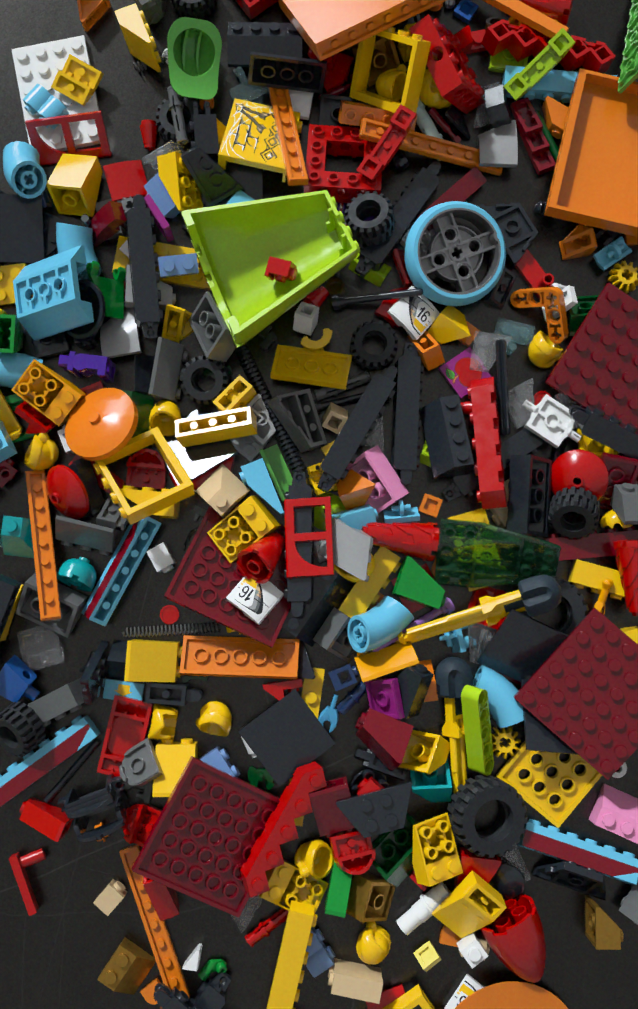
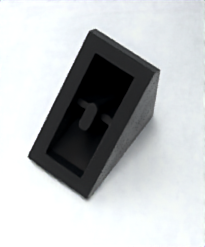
(497, 106)
(117, 660)

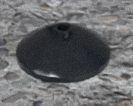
(90, 293)

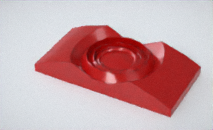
(125, 729)

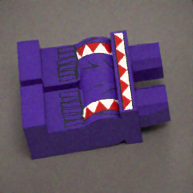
(88, 366)

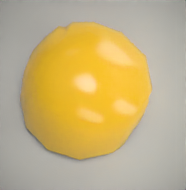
(610, 518)

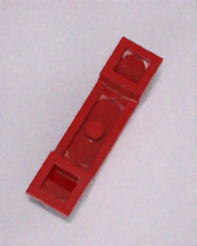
(388, 144)

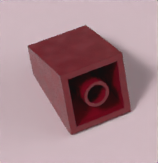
(384, 736)
(326, 813)

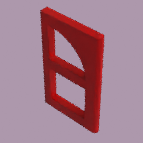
(52, 156)
(295, 564)

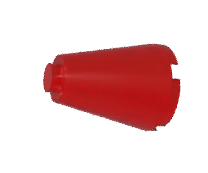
(261, 558)

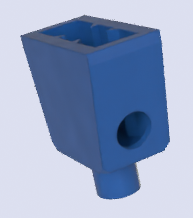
(17, 681)

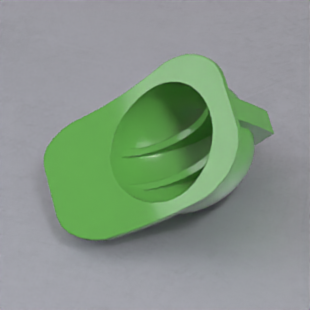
(194, 58)

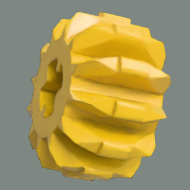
(627, 272)
(511, 741)

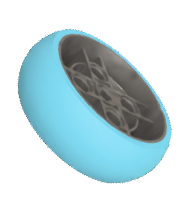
(443, 221)

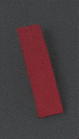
(533, 136)
(461, 189)

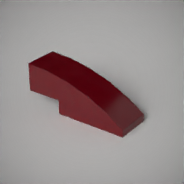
(107, 222)

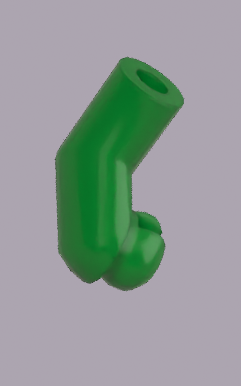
(212, 965)

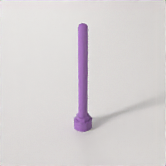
(448, 607)

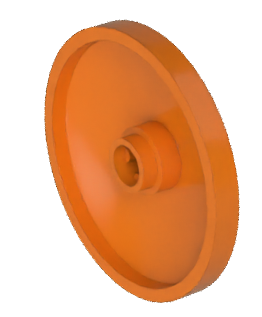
(101, 424)

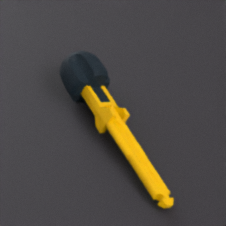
(535, 595)
(450, 678)

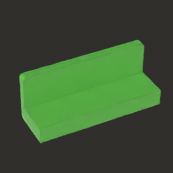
(277, 469)

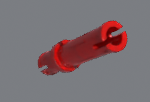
(266, 927)

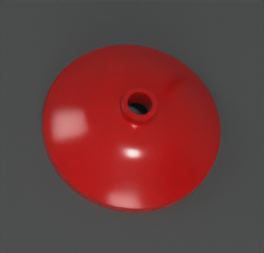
(582, 465)
(67, 492)

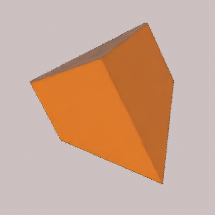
(91, 11)
(578, 243)
(354, 490)

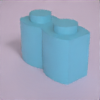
(43, 104)

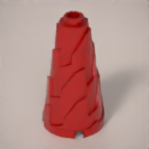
(554, 9)
(408, 538)
(627, 563)

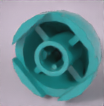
(78, 573)

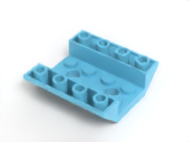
(52, 308)

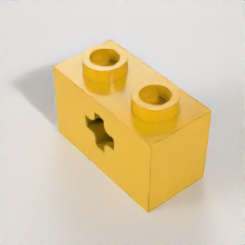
(236, 395)

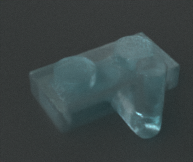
(244, 91)
(520, 333)

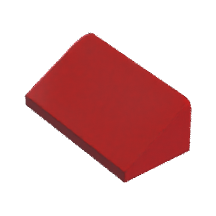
(398, 258)

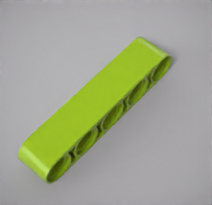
(477, 729)

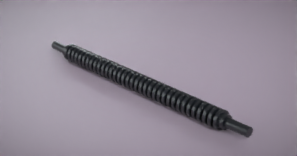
(255, 378)

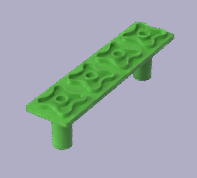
(629, 65)

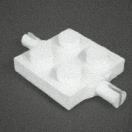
(550, 421)

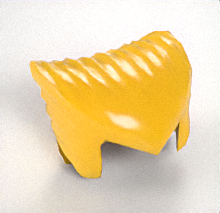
(163, 722)

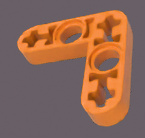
(547, 302)

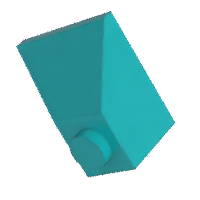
(17, 537)
(433, 786)

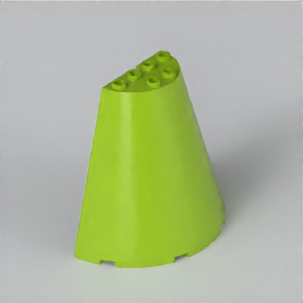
(240, 237)

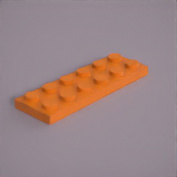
(239, 657)

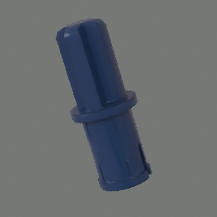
(352, 698)

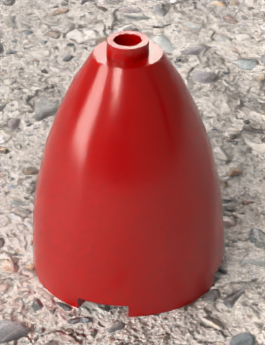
(519, 938)

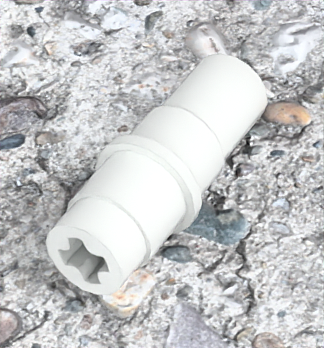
(423, 908)

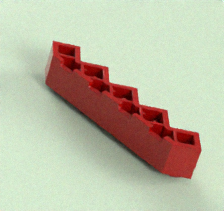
(524, 41)
(487, 443)
(281, 827)

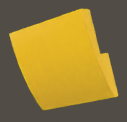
(77, 80)

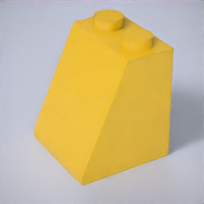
(75, 184)
(152, 661)
(172, 760)

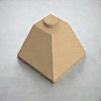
(222, 490)

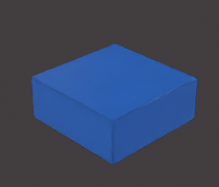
(465, 10)

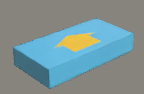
(123, 688)

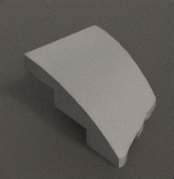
(499, 147)
(120, 336)
(250, 445)
(350, 549)

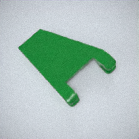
(111, 289)

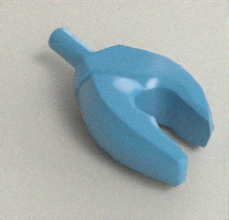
(330, 714)

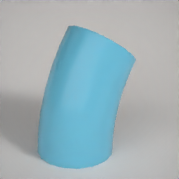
(23, 169)
(72, 236)
(13, 366)
(378, 625)
(501, 692)

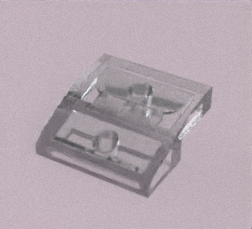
(40, 648)

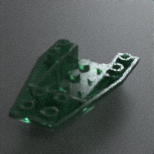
(490, 555)

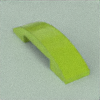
(540, 65)

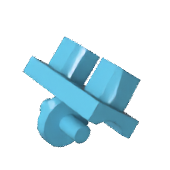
(612, 254)
(401, 514)
(456, 640)

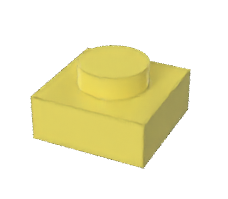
(427, 956)

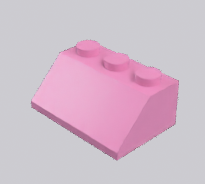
(377, 469)
(616, 812)

